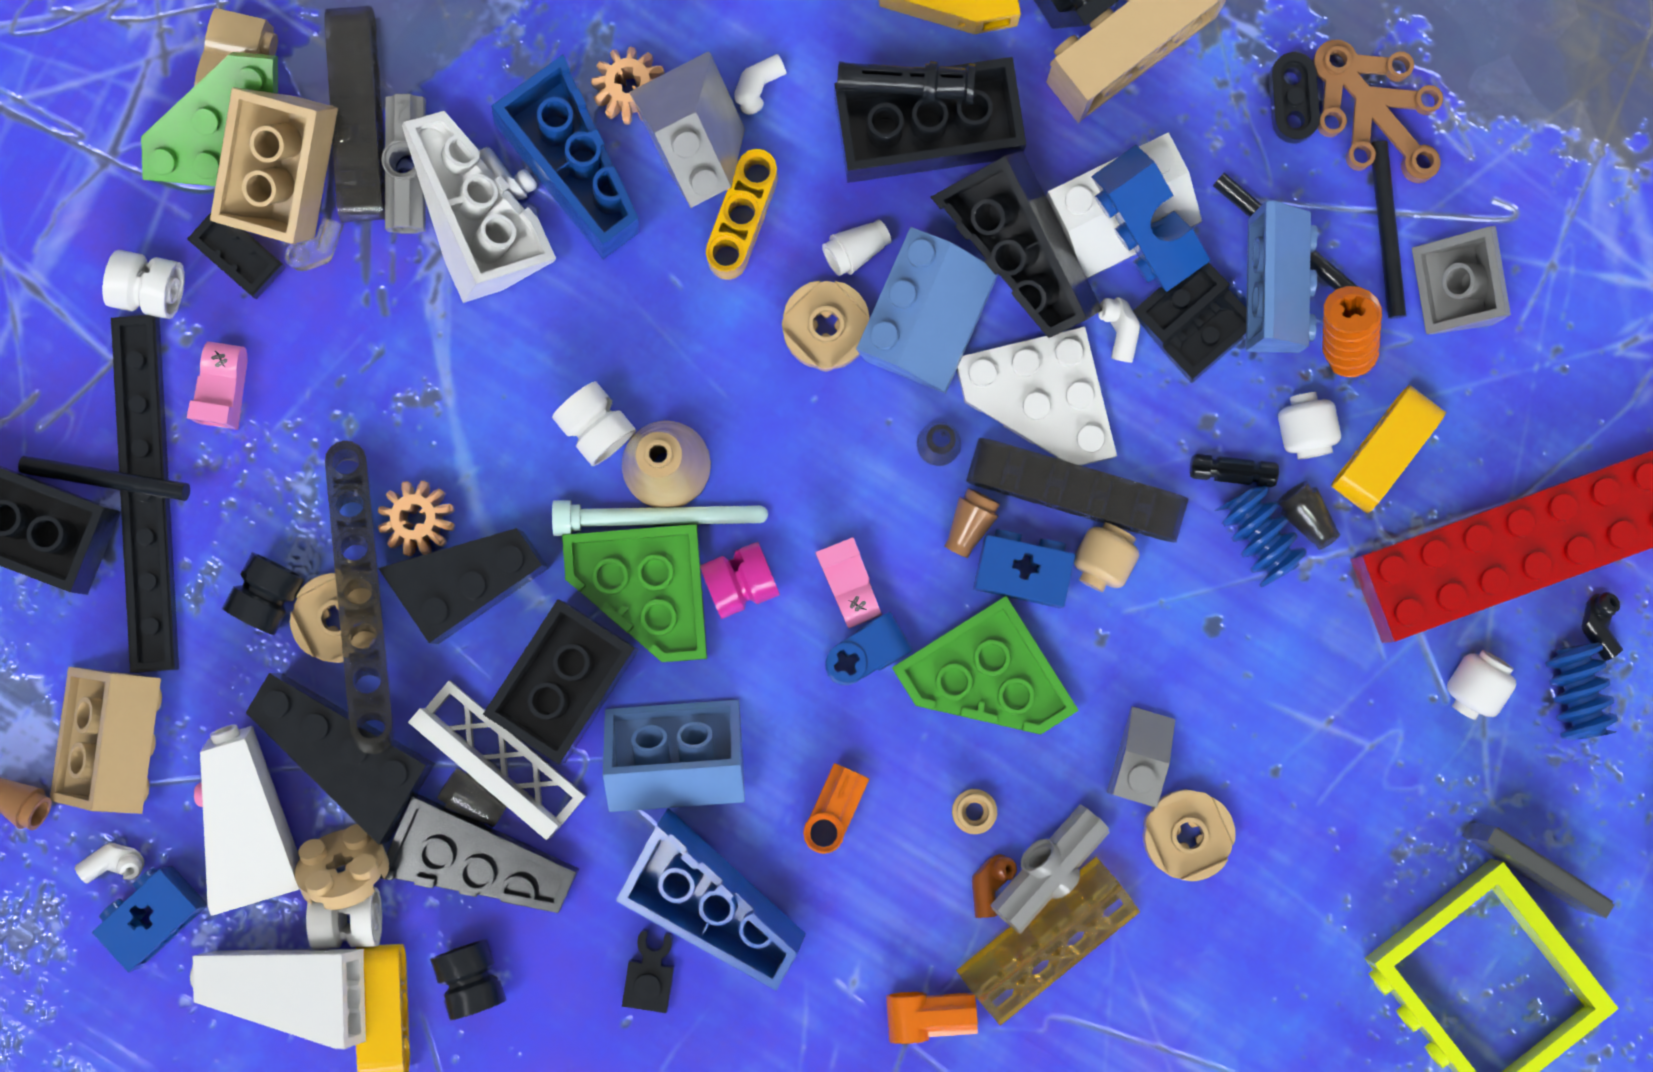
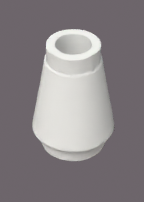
(855, 246)

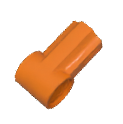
(836, 804)
(917, 1017)

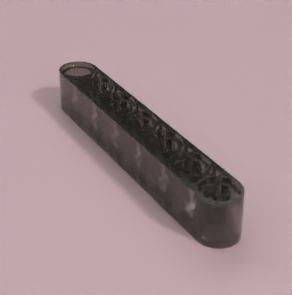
(353, 575)

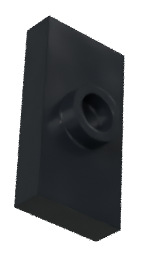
(237, 255)

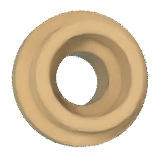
(988, 816)

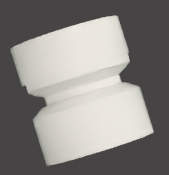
(152, 285)
(596, 426)
(330, 927)

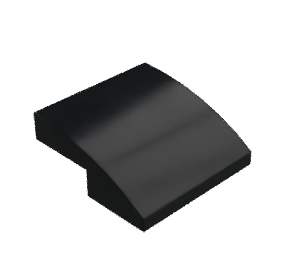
(1194, 321)

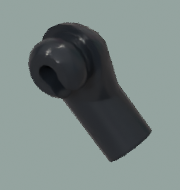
(1596, 623)

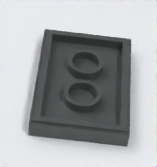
(1538, 869)

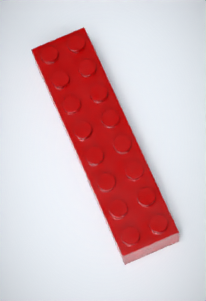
(1509, 549)

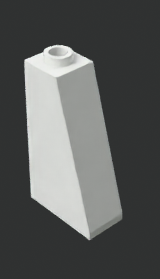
(245, 829)
(294, 991)

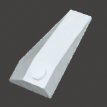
(477, 221)

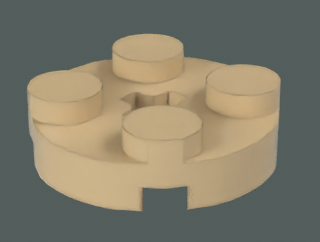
(824, 299)
(309, 618)
(1213, 843)
(321, 857)

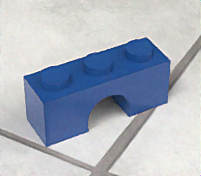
(1132, 192)

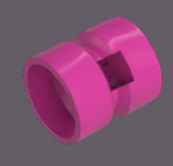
(739, 580)

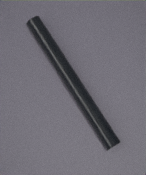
(1249, 205)
(1388, 231)
(104, 478)

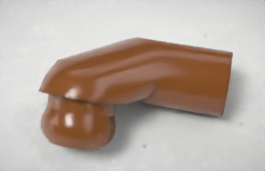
(988, 880)

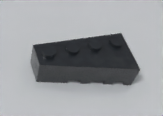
(1022, 241)
(319, 739)

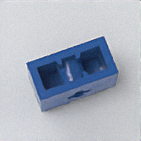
(1044, 587)
(173, 906)

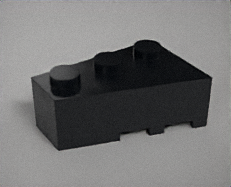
(463, 581)

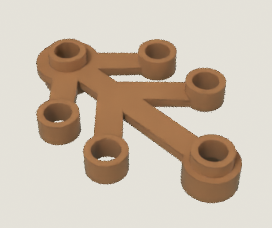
(1373, 104)

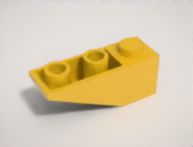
(963, 15)

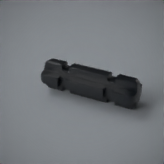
(1234, 470)

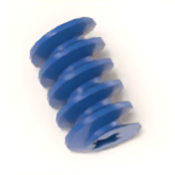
(1263, 534)
(1582, 691)

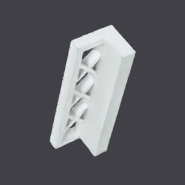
(489, 775)

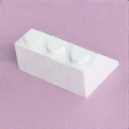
(1093, 233)

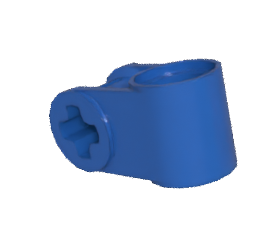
(874, 647)

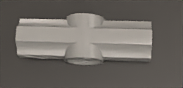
(403, 193)
(1050, 868)

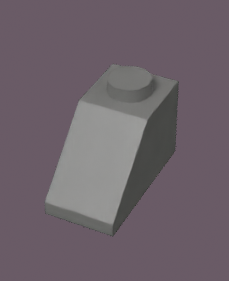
(1143, 757)

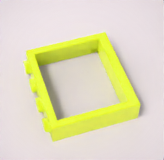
(1416, 1016)

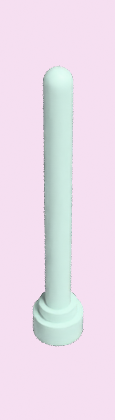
(570, 517)

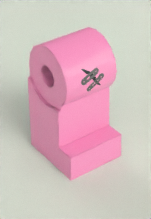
(219, 386)
(849, 582)

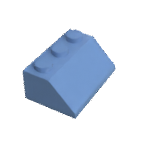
(1280, 279)
(927, 310)
(673, 756)

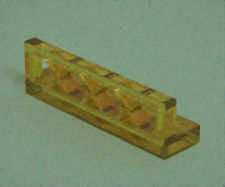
(1012, 956)

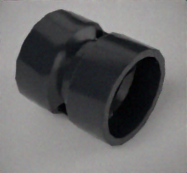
(263, 593)
(468, 979)

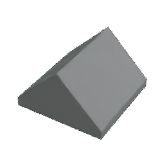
(1461, 282)

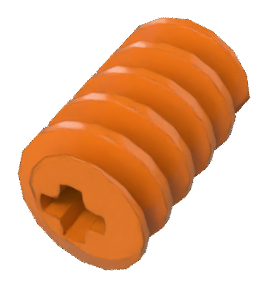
(1351, 331)

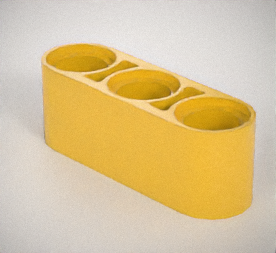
(745, 193)
(1388, 449)
(385, 1011)

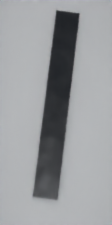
(144, 517)

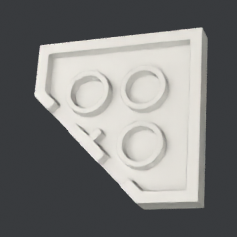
(1043, 394)

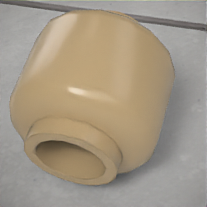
(1106, 557)

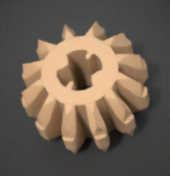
(610, 85)
(410, 504)

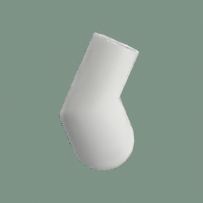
(752, 83)
(113, 858)

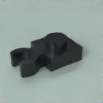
(649, 980)

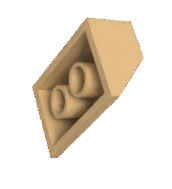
(273, 164)
(105, 740)

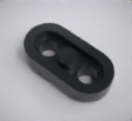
(1295, 99)

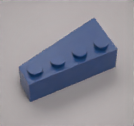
(562, 147)
(710, 904)

